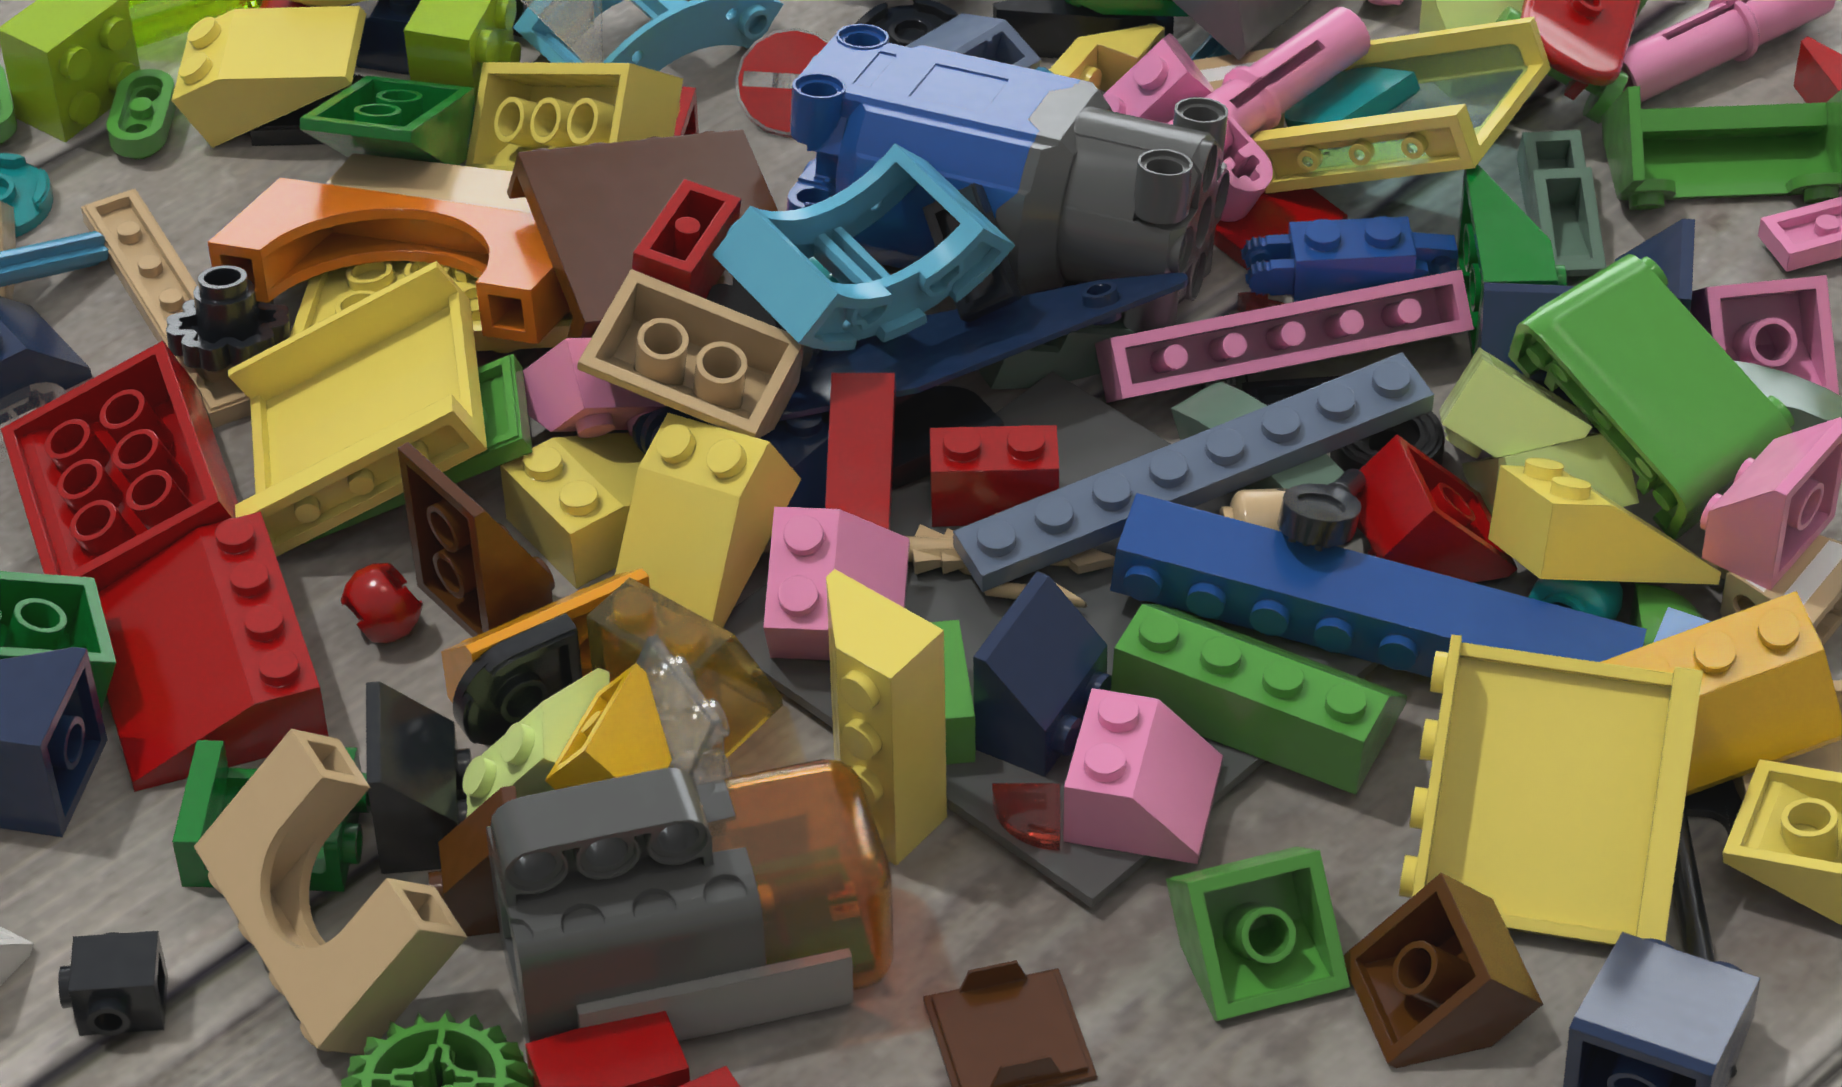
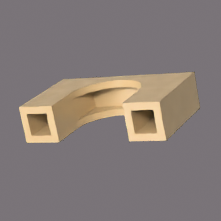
(263, 864)

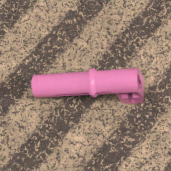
(1711, 38)
(1273, 85)

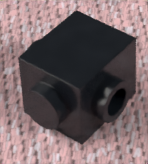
(115, 983)

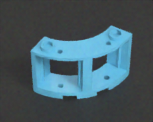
(674, 30)
(773, 248)

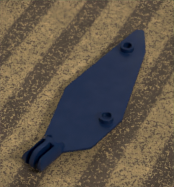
(954, 347)

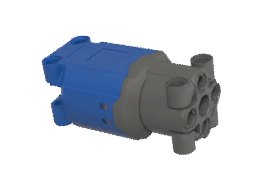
(1063, 173)

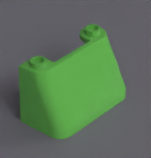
(1651, 385)

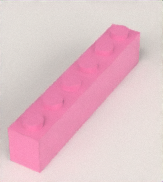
(1283, 336)

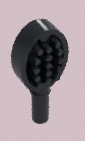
(1322, 512)

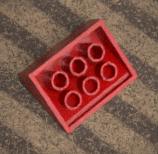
(119, 468)
(207, 653)

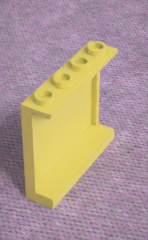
(351, 393)
(1556, 789)

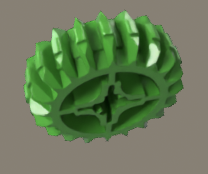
(440, 1056)

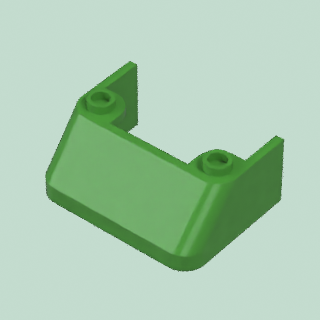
(1722, 151)

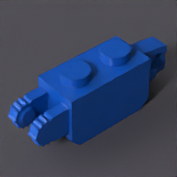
(1344, 256)

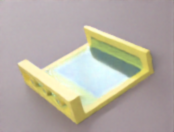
(1468, 95)

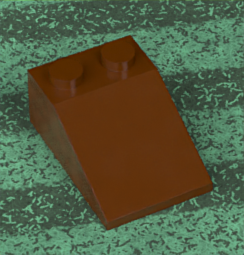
(465, 555)

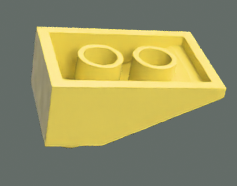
(264, 65)
(574, 500)
(703, 513)
(1575, 533)
(1792, 835)

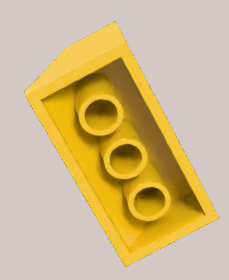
(1760, 690)

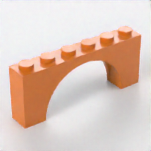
(317, 227)

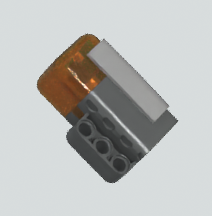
(691, 898)

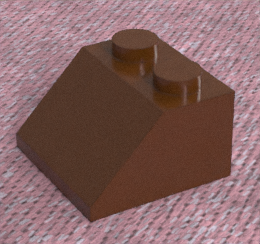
(1441, 976)

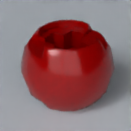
(381, 602)

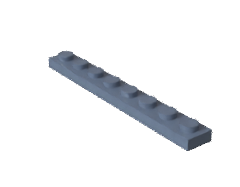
(1193, 470)

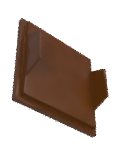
(1009, 1030)

